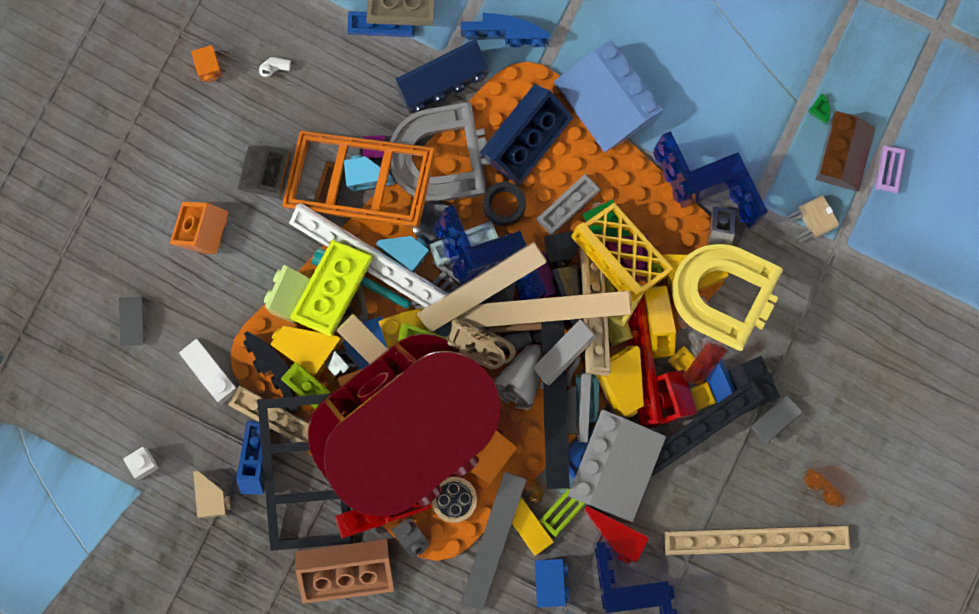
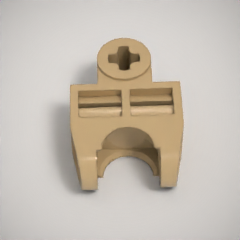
(477, 345)

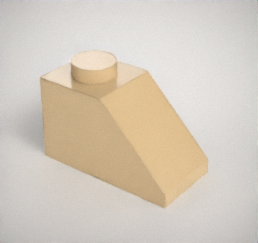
(210, 498)

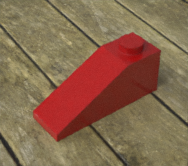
(620, 538)

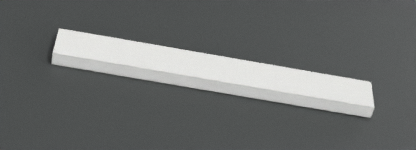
(381, 266)

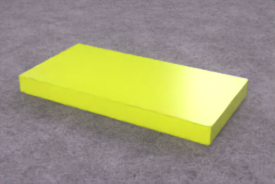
(331, 288)

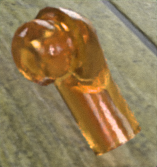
(535, 490)

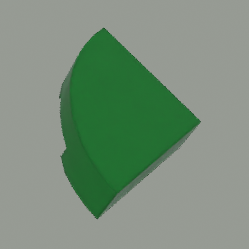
(821, 109)

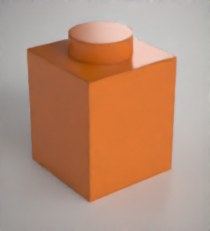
(206, 64)

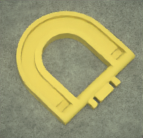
(739, 263)

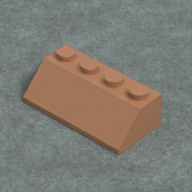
(344, 571)

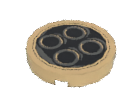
(456, 500)

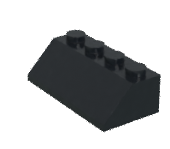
(569, 283)

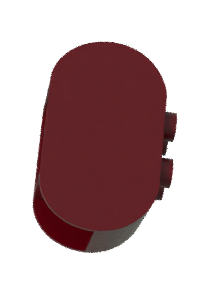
(404, 426)

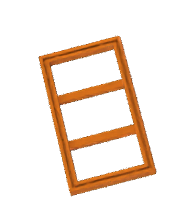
(374, 214)

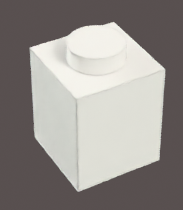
(141, 463)

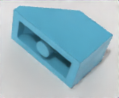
(363, 173)
(405, 251)

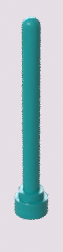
(375, 287)

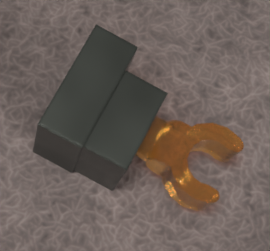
(339, 365)

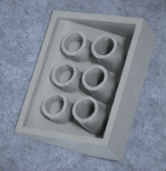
(617, 466)

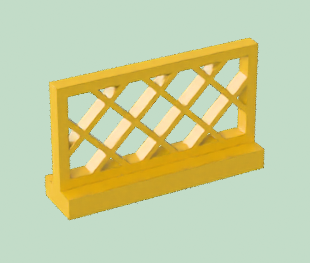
(606, 260)

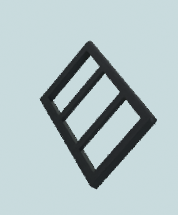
(272, 499)

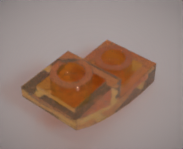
(816, 481)

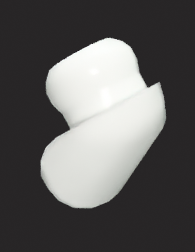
(272, 65)

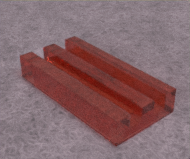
(704, 363)

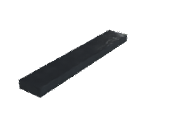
(708, 424)

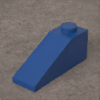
(250, 469)

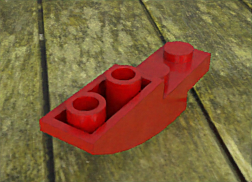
(356, 522)

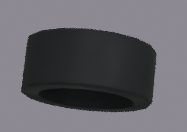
(508, 187)

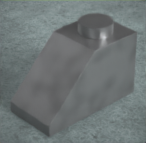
(721, 226)

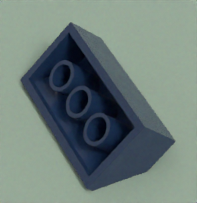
(442, 76)
(526, 134)

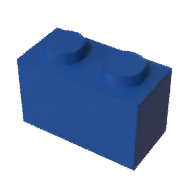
(550, 583)

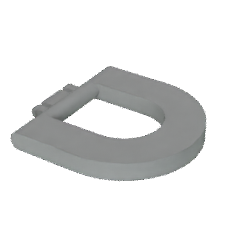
(433, 122)

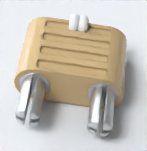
(817, 218)

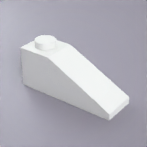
(208, 372)

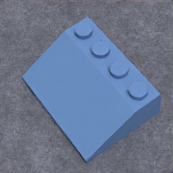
(608, 96)

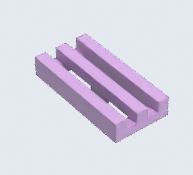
(879, 186)

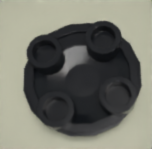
(430, 214)

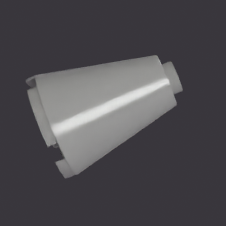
(519, 379)

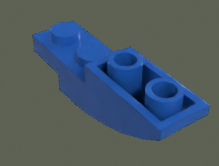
(516, 30)

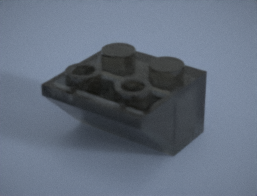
(265, 171)

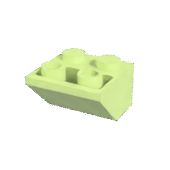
(285, 293)

